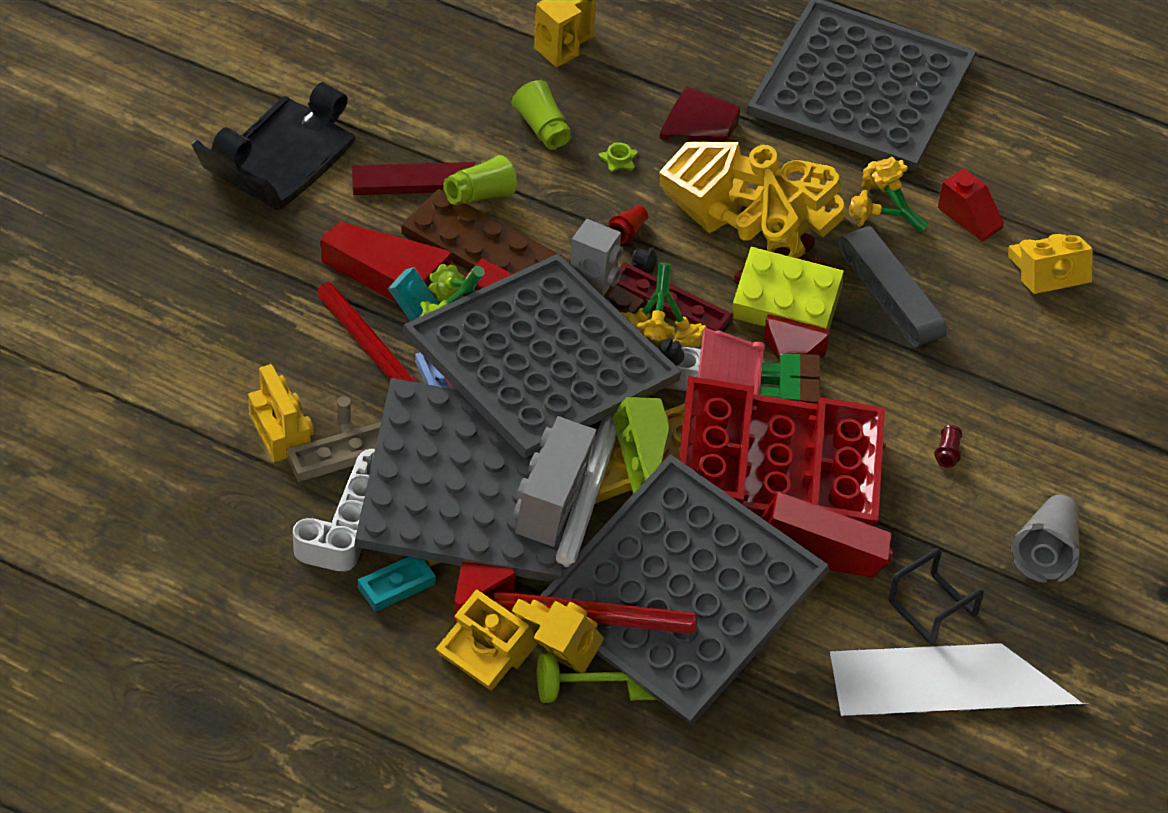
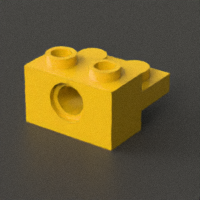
(562, 28)
(1040, 265)
(278, 415)
(562, 631)
(487, 640)

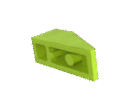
(642, 436)

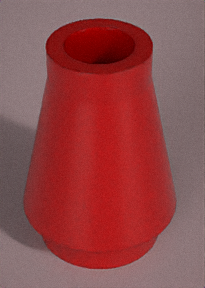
(629, 223)

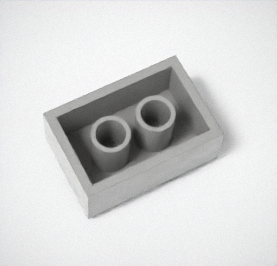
(553, 480)

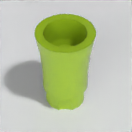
(542, 114)
(482, 182)

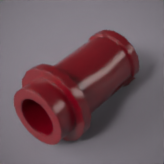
(948, 451)

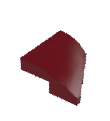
(701, 117)

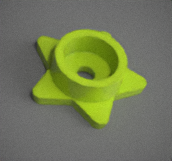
(619, 150)

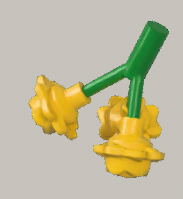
(886, 176)
(656, 328)

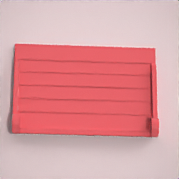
(731, 359)

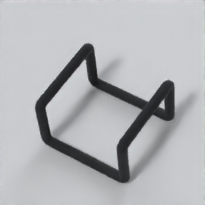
(961, 602)

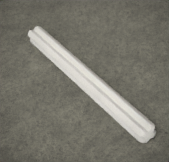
(587, 494)

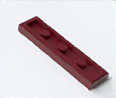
(403, 177)
(689, 305)

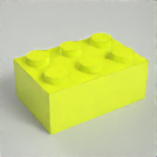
(786, 289)

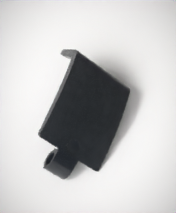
(282, 149)

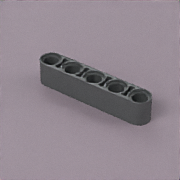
(892, 286)

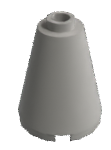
(1049, 541)

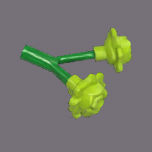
(451, 285)

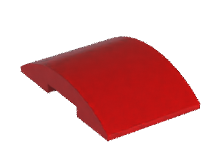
(792, 447)

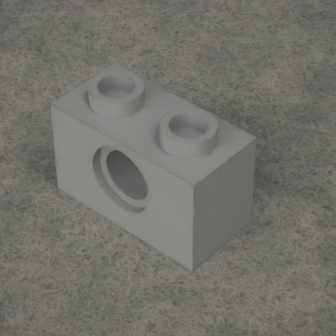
(597, 255)

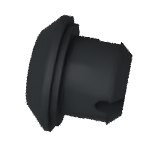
(644, 259)
(672, 351)

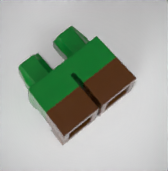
(795, 378)

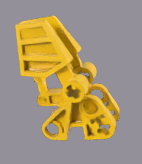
(712, 188)

